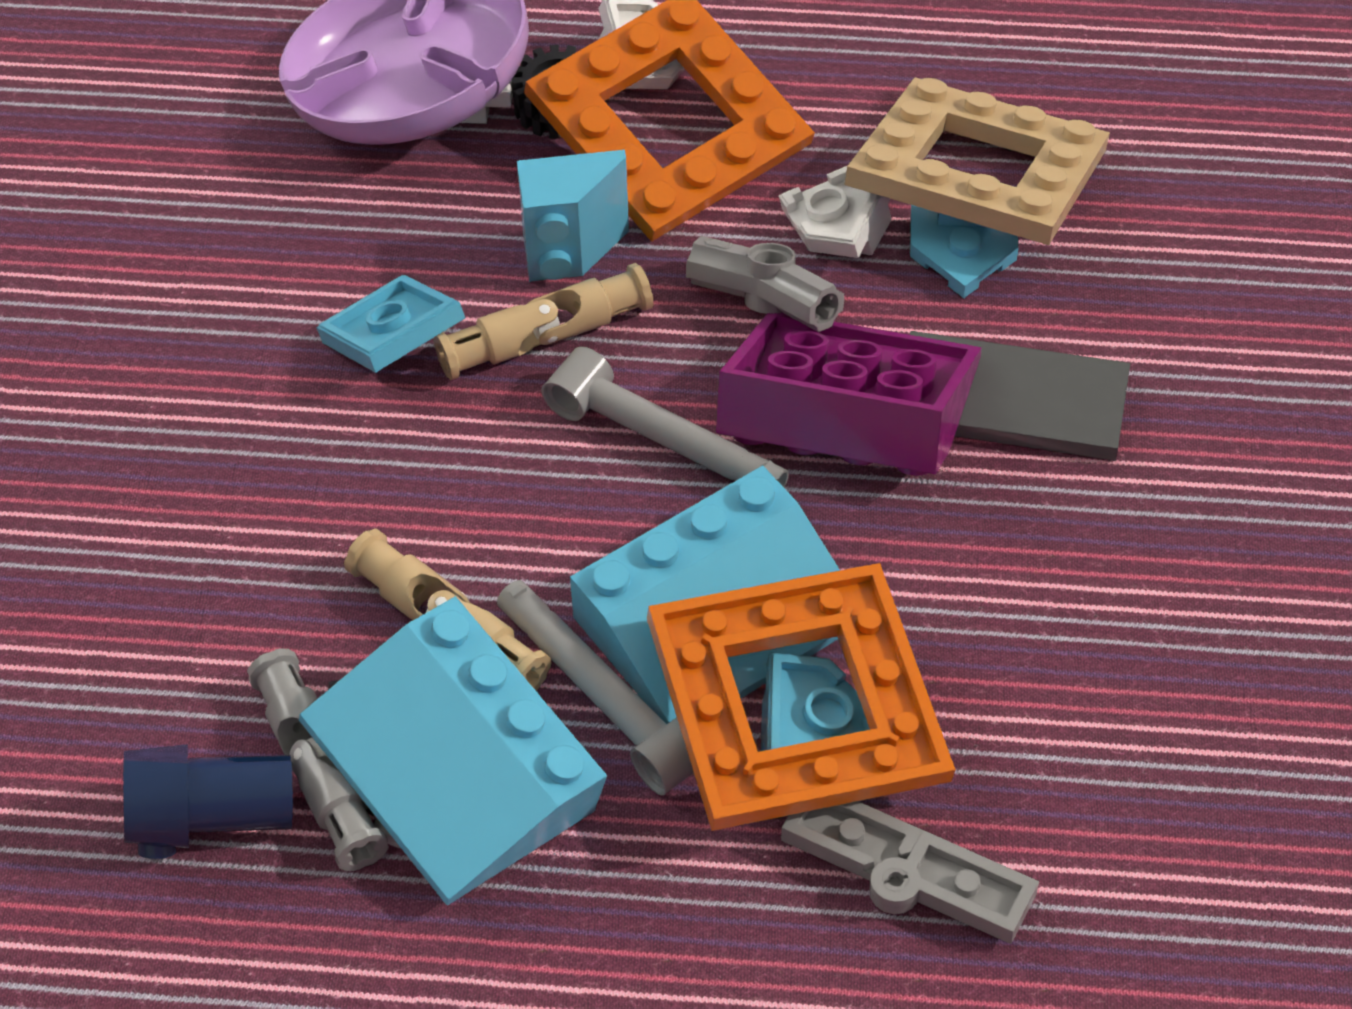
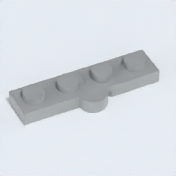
(915, 867)

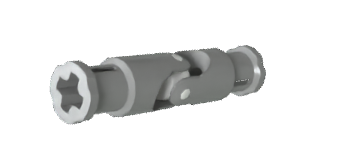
(323, 786)

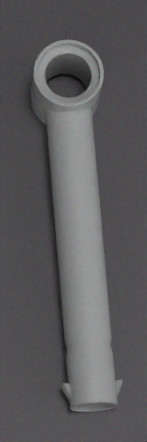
(587, 384)
(660, 747)

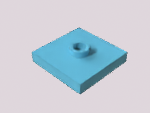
(390, 322)

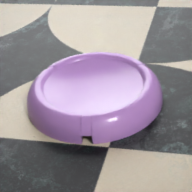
(401, 65)

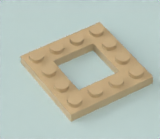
(1035, 209)

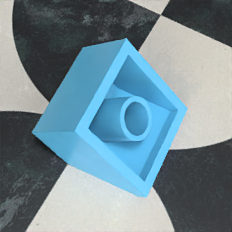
(572, 211)

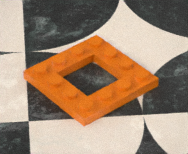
(661, 198)
(750, 786)

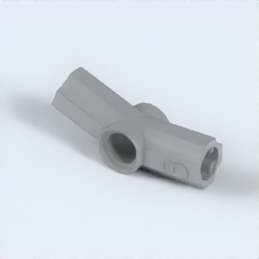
(766, 280)

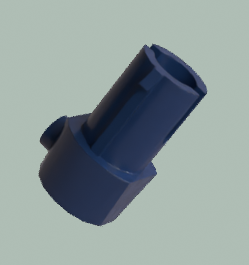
(178, 795)

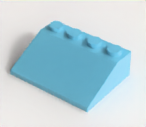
(724, 543)
(454, 751)

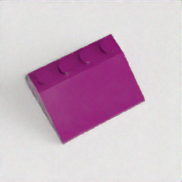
(847, 393)

